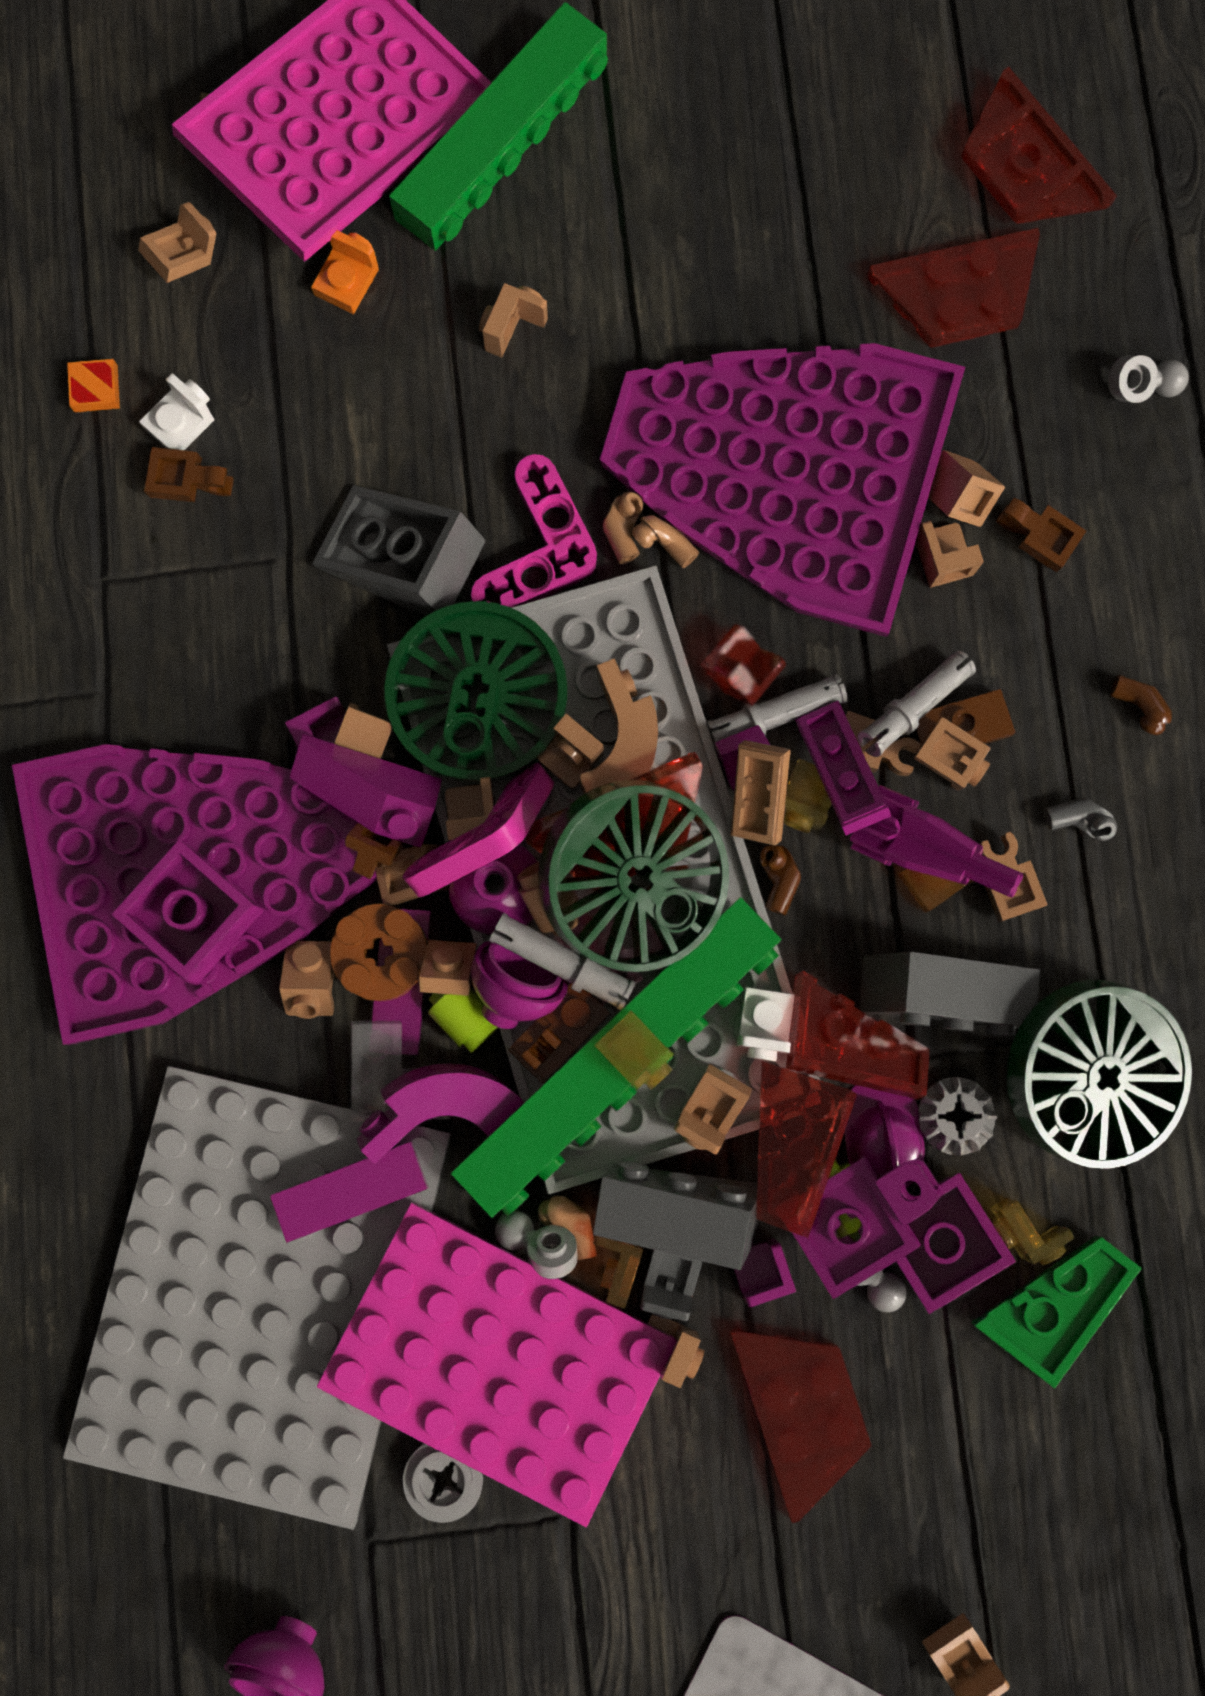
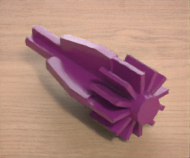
(930, 847)

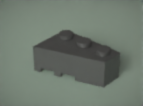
(948, 990)
(678, 1213)

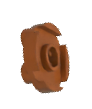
(357, 934)

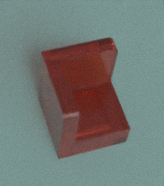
(742, 666)

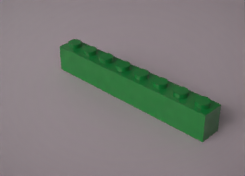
(588, 1083)

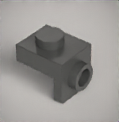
(670, 1285)

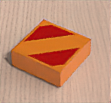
(93, 385)

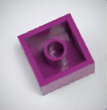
(187, 912)
(955, 1249)

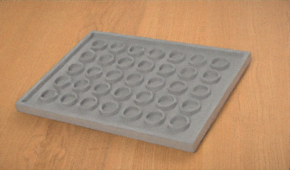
(225, 1326)

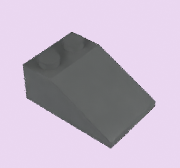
(400, 549)

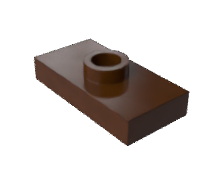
(980, 716)

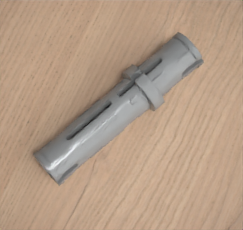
(779, 709)
(904, 714)
(562, 961)

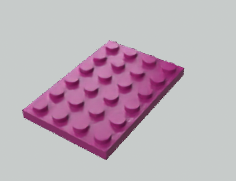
(331, 116)
(498, 1364)

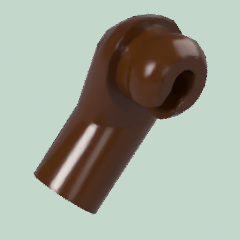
(1148, 699)
(783, 875)

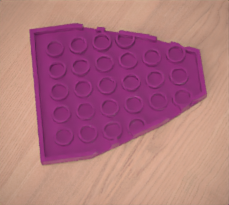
(792, 466)
(112, 813)

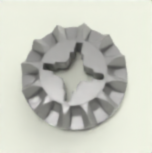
(942, 1099)
(451, 1502)

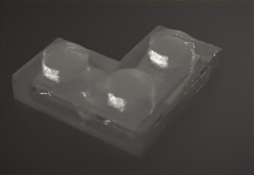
(374, 1064)

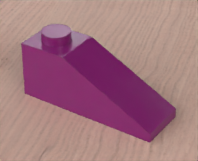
(368, 789)

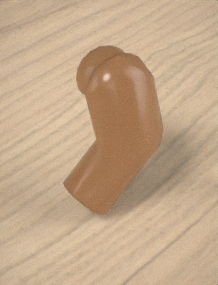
(619, 524)
(674, 542)
(567, 1214)

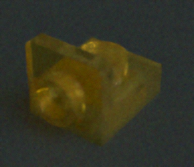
(636, 1052)

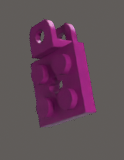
(884, 1211)

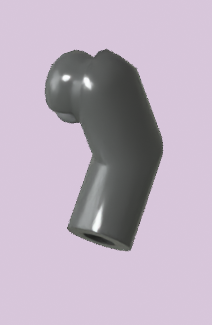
(1084, 815)

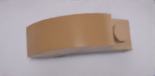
(636, 728)

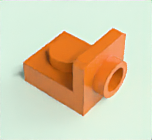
(346, 271)

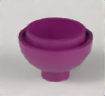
(482, 908)
(513, 986)
(277, 1662)

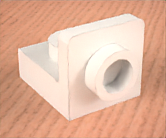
(178, 415)
(765, 1023)

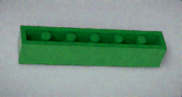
(500, 127)

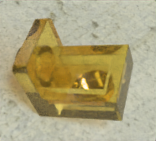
(806, 799)
(1020, 1233)

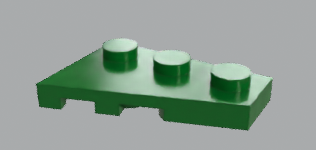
(1060, 1309)

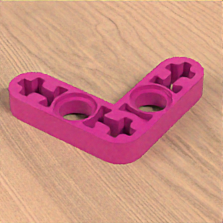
(556, 541)
(495, 837)

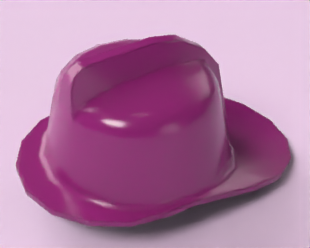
(883, 1130)

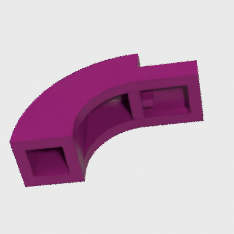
(433, 1093)

